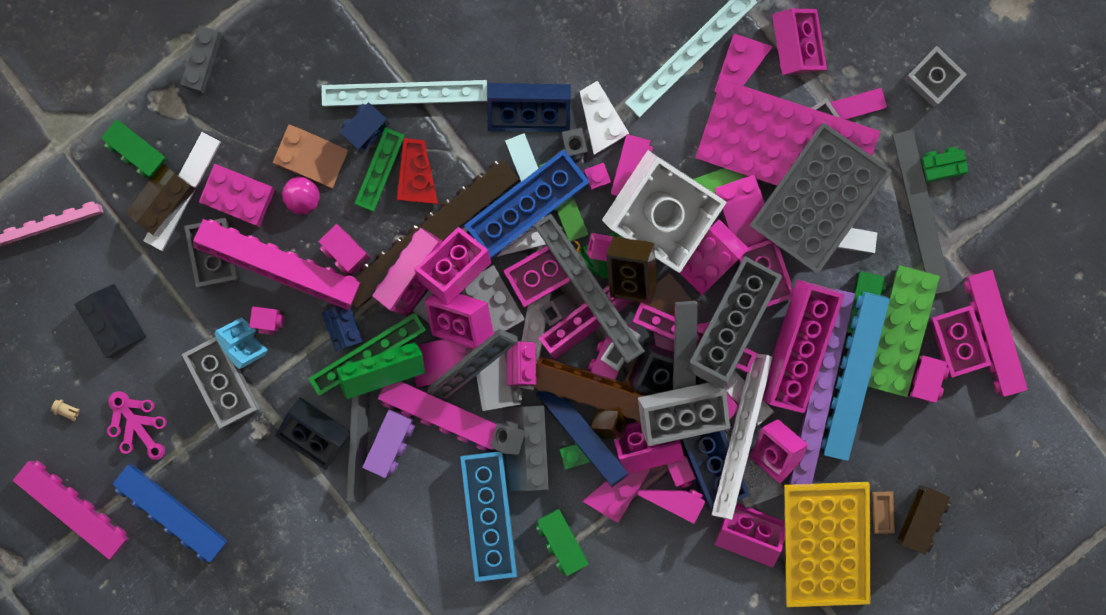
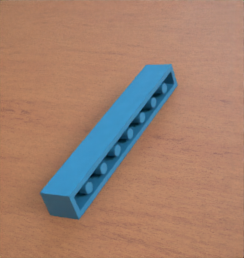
(855, 375)

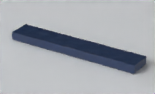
(584, 437)

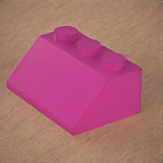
(799, 41)
(752, 535)

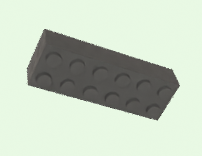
(733, 322)

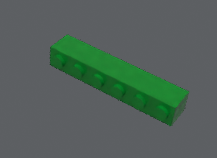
(393, 338)

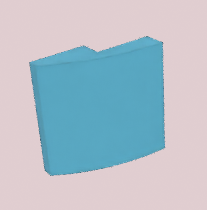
(239, 344)

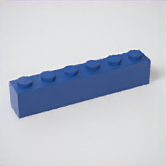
(170, 513)

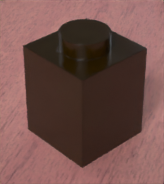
(609, 424)

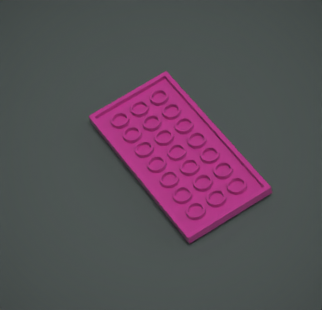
(766, 133)

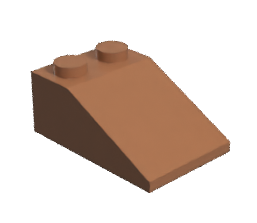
(310, 156)

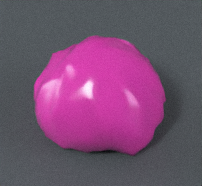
(300, 195)

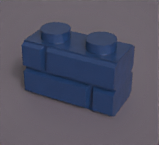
(342, 328)

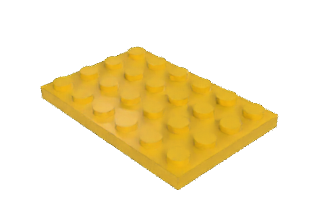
(827, 544)

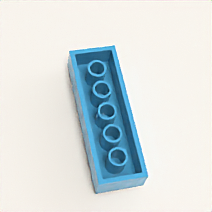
(488, 516)

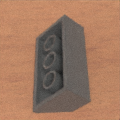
(529, 468)

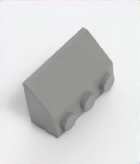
(493, 386)

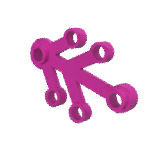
(134, 423)

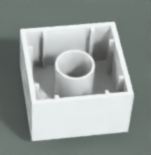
(664, 209)

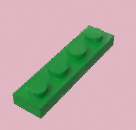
(379, 169)

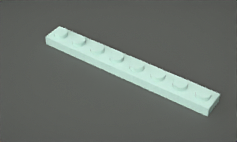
(688, 55)
(404, 93)

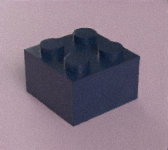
(364, 127)

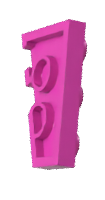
(742, 60)
(615, 500)

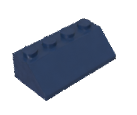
(528, 107)
(707, 459)

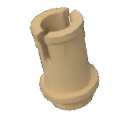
(65, 410)

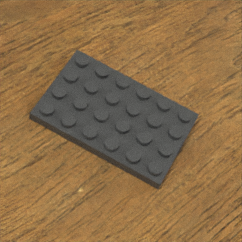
(820, 198)

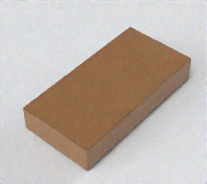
(882, 512)

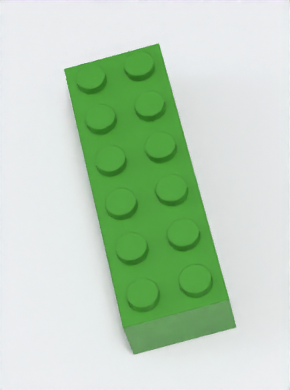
(903, 330)

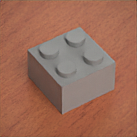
(935, 76)

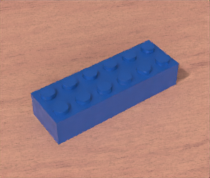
(527, 204)

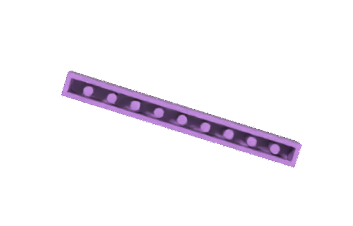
(818, 406)

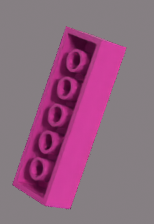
(801, 345)

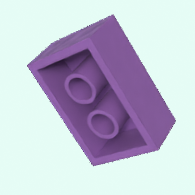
(389, 444)

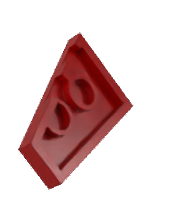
(415, 174)

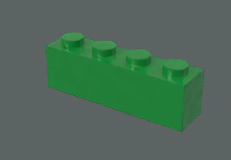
(381, 370)

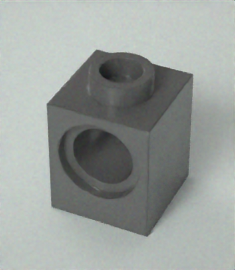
(575, 134)
(508, 438)

